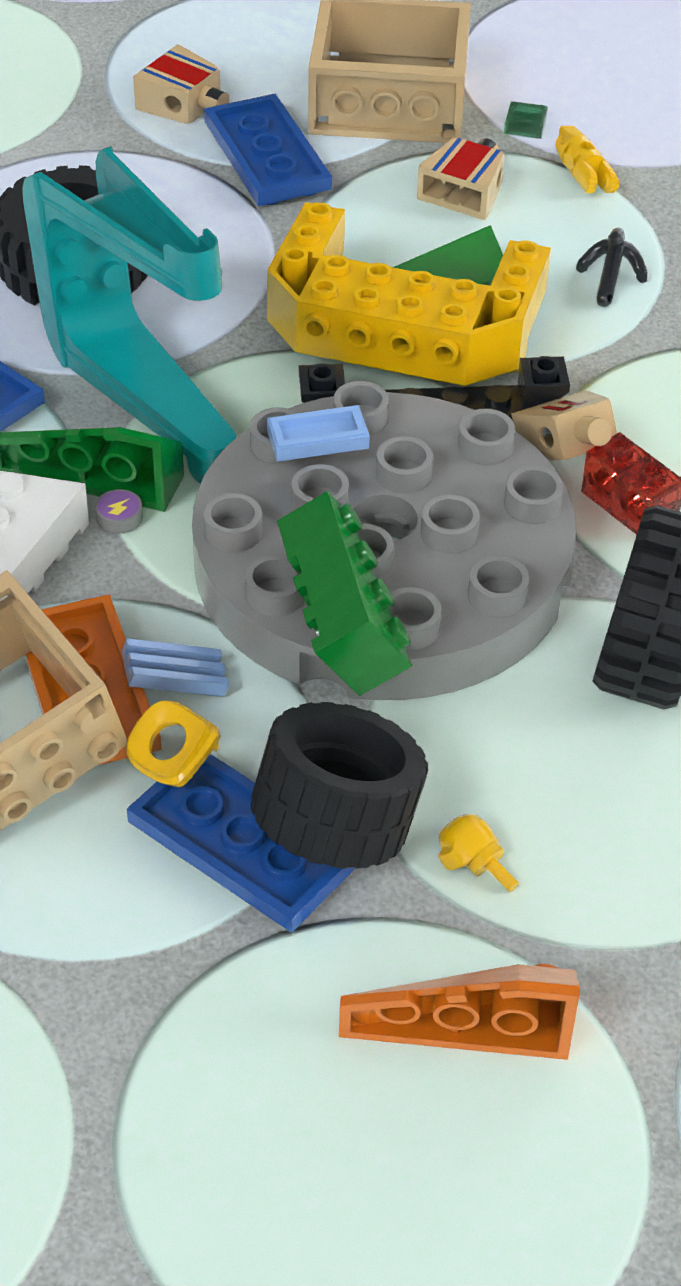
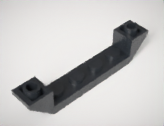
(538, 382)

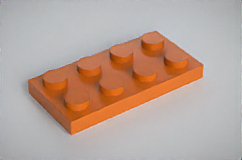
(99, 638)

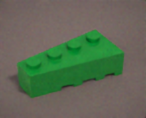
(343, 595)

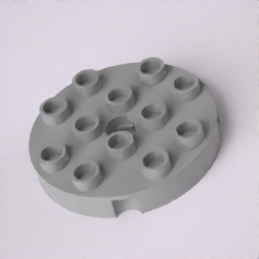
(475, 520)

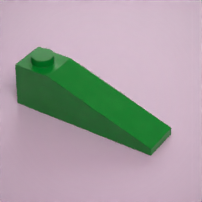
(469, 257)
(100, 459)

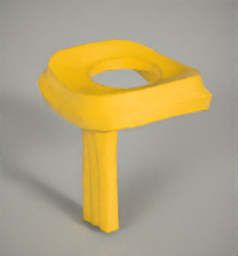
(200, 741)

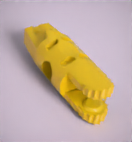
(585, 161)

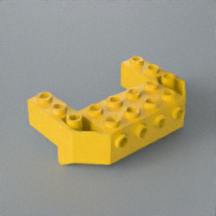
(397, 315)

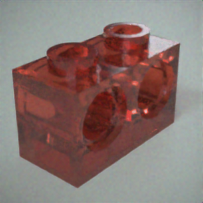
(628, 480)

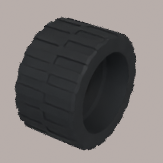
(338, 785)

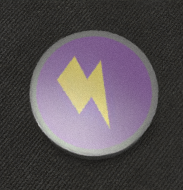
(119, 511)

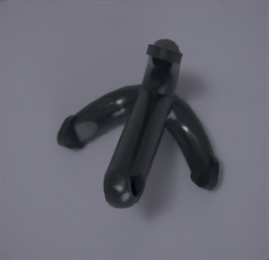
(615, 248)

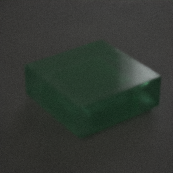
(526, 119)

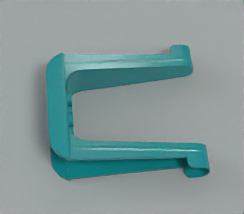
(88, 306)

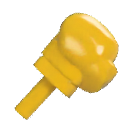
(473, 844)

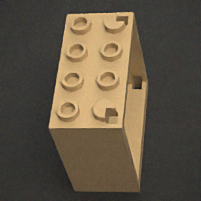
(389, 69)
(69, 737)

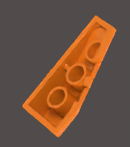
(489, 1010)

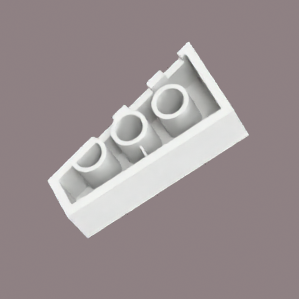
(37, 524)

